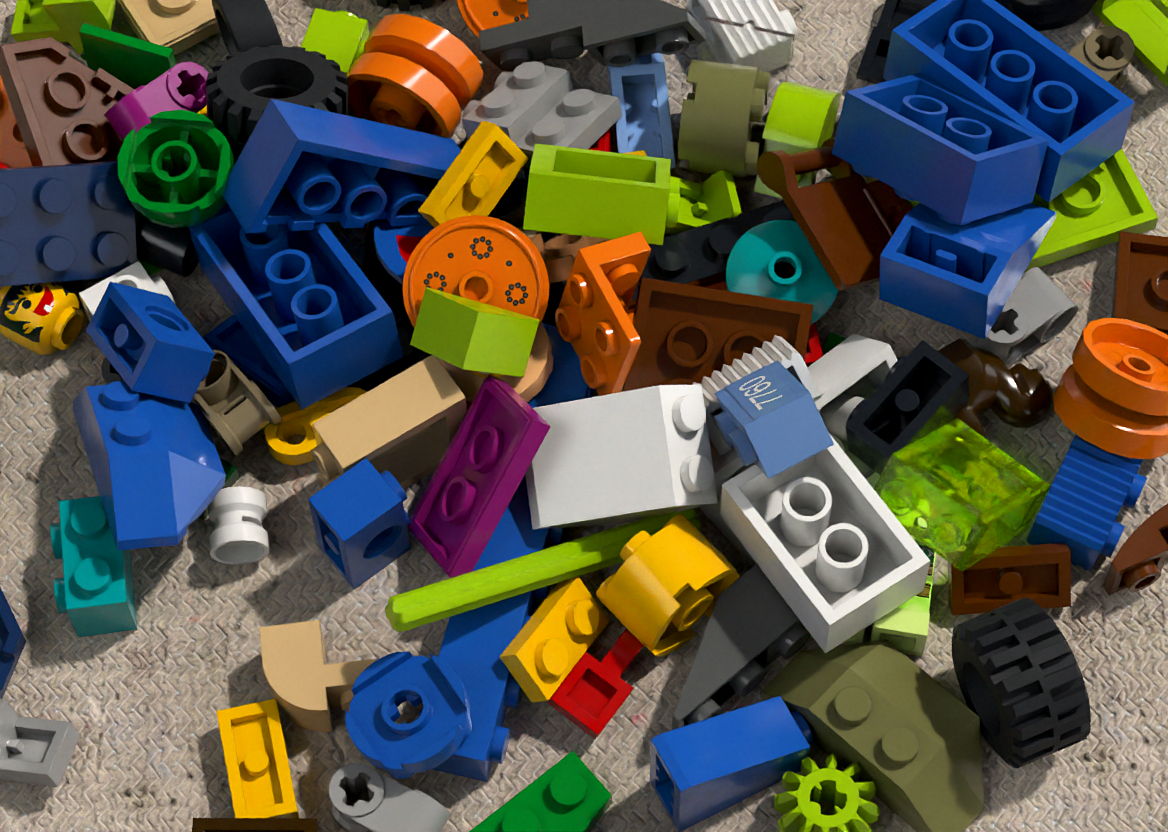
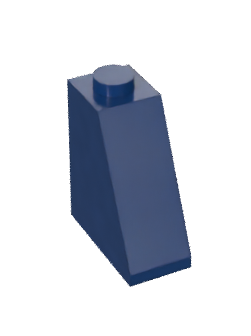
(726, 759)

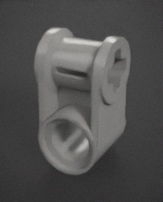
(1030, 317)
(390, 805)

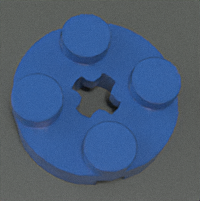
(420, 744)

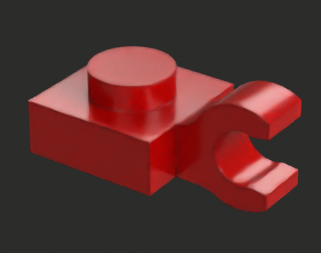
(594, 688)

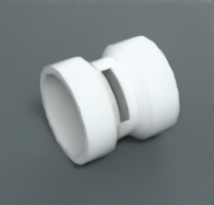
(238, 526)

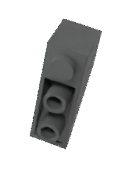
(742, 638)

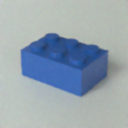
(939, 148)

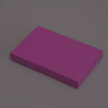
(477, 476)

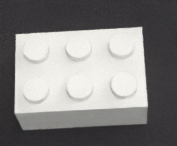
(825, 543)

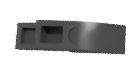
(609, 29)

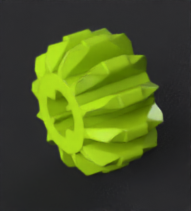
(805, 791)

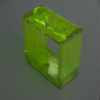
(964, 492)

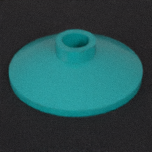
(761, 248)

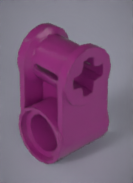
(176, 89)

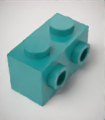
(97, 577)

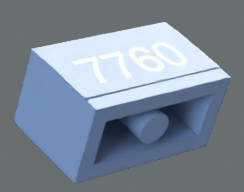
(771, 420)

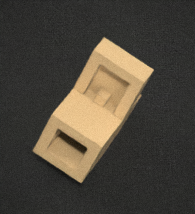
(300, 675)

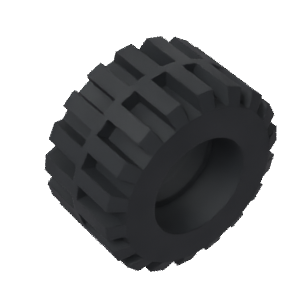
(248, 80)
(1021, 682)

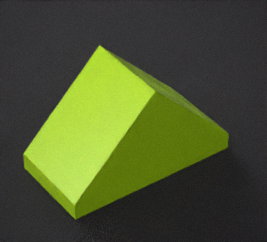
(474, 334)

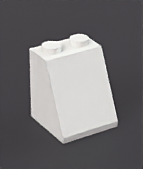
(622, 458)

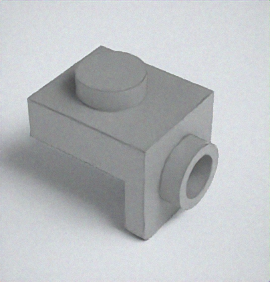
(34, 748)

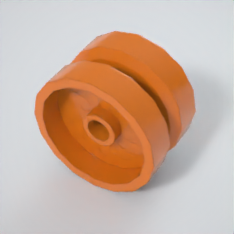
(413, 76)
(1118, 388)

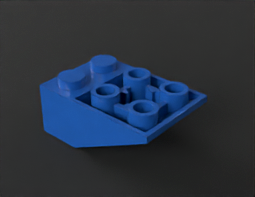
(957, 270)

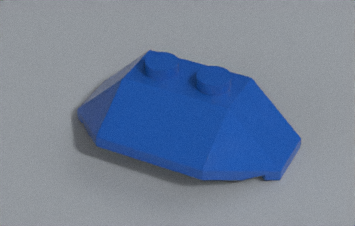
(148, 462)

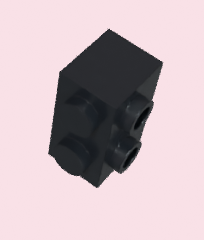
(913, 401)

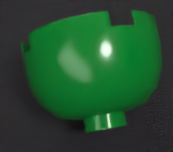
(176, 168)

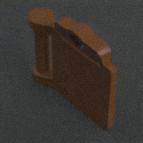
(842, 217)

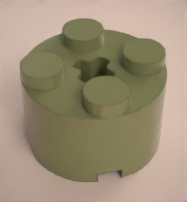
(721, 118)

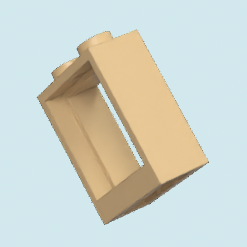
(395, 426)

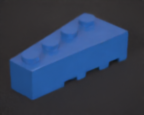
(333, 168)

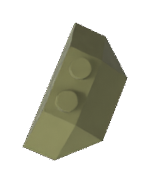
(897, 725)

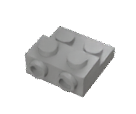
(543, 108)

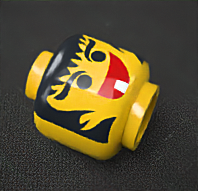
(40, 316)

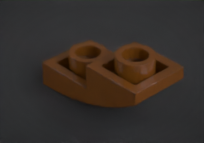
(1141, 556)

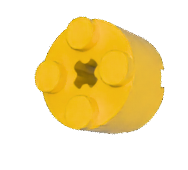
(666, 584)

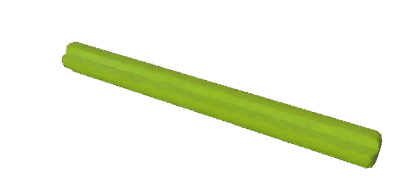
(519, 574)

